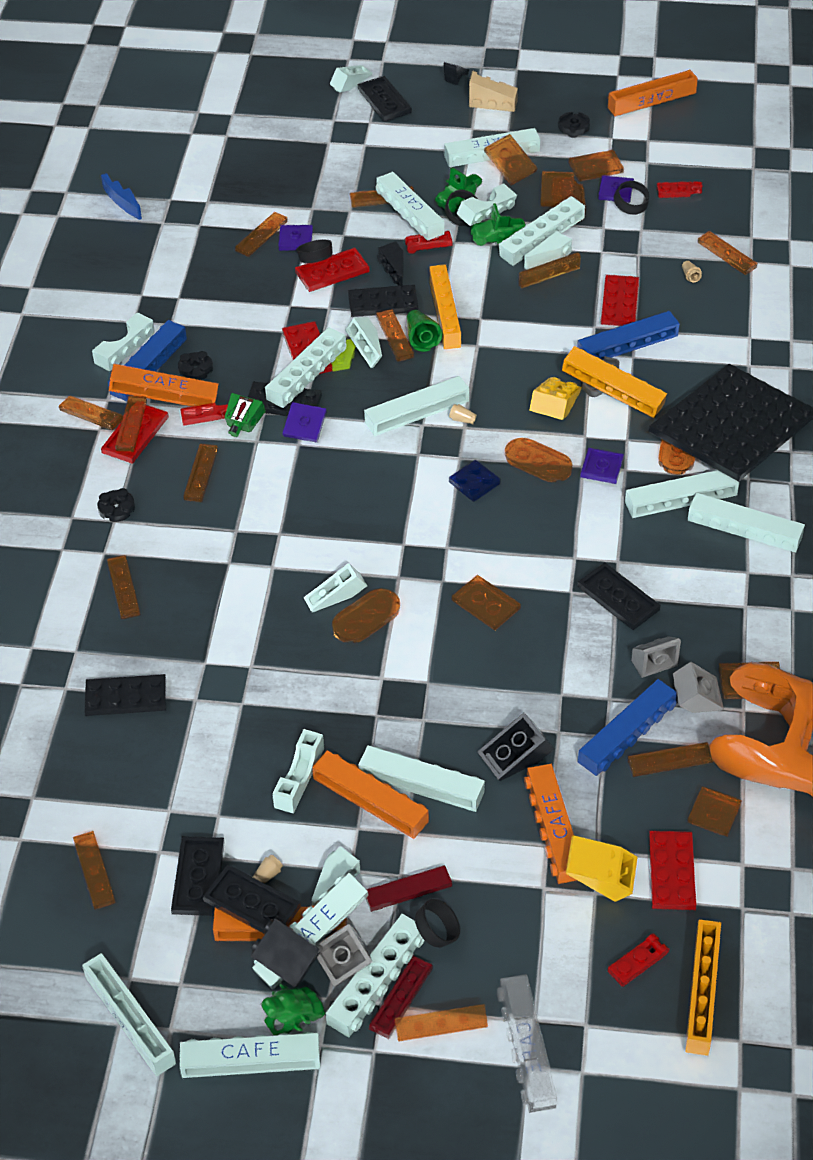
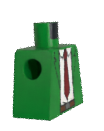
(243, 414)

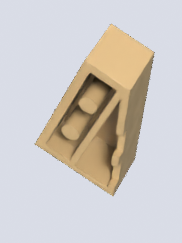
(491, 94)

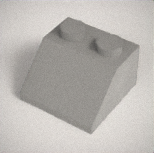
(656, 656)
(697, 689)
(343, 955)

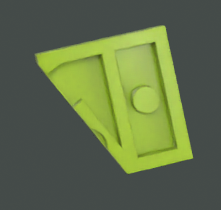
(344, 359)

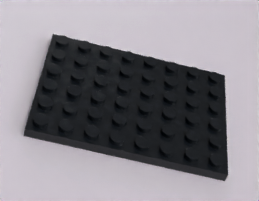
(733, 422)

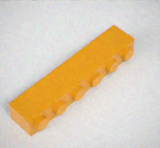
(445, 307)
(614, 382)
(703, 987)

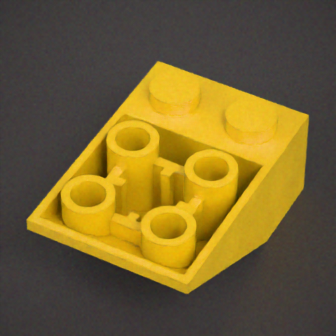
(554, 398)
(602, 867)

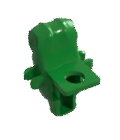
(463, 182)
(496, 228)
(292, 1008)

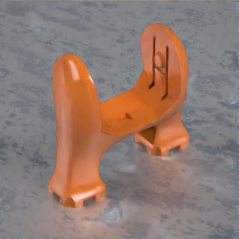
(781, 764)

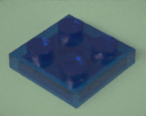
(474, 480)

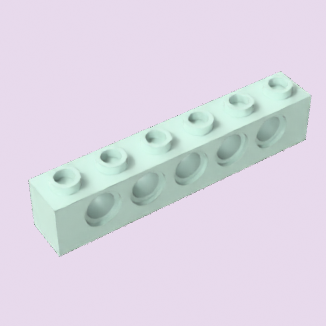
(556, 219)
(305, 367)
(351, 997)

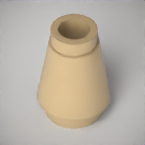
(692, 272)
(461, 414)
(268, 869)

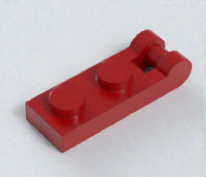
(418, 242)
(638, 960)

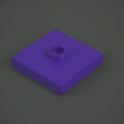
(609, 186)
(293, 236)
(304, 422)
(602, 465)

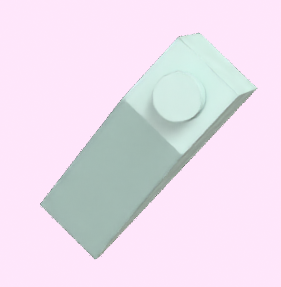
(348, 77)
(550, 249)
(366, 339)
(337, 588)
(337, 864)

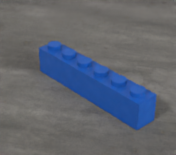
(631, 336)
(156, 350)
(627, 727)

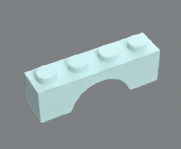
(475, 210)
(114, 352)
(291, 788)

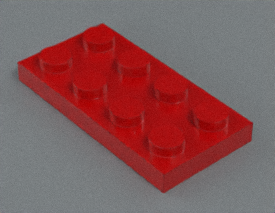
(332, 270)
(619, 300)
(300, 337)
(150, 425)
(672, 870)

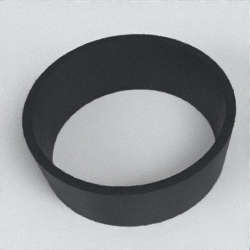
(458, 193)
(629, 208)
(315, 251)
(448, 918)

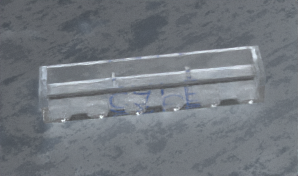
(528, 1044)

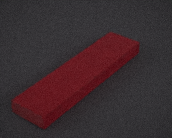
(408, 888)
(400, 996)

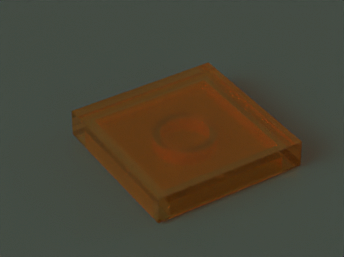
(714, 811)

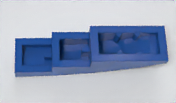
(123, 198)

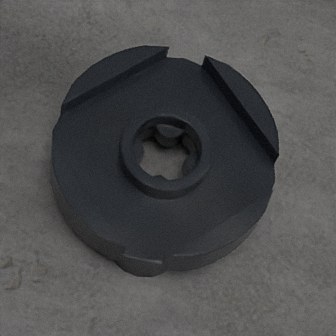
(574, 124)
(199, 359)
(109, 499)

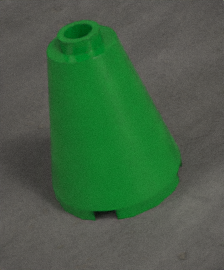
(422, 331)

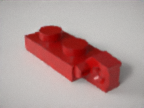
(678, 189)
(203, 413)

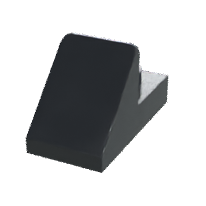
(453, 72)

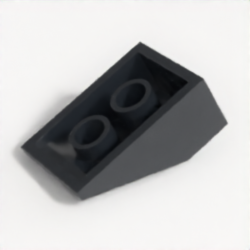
(515, 748)

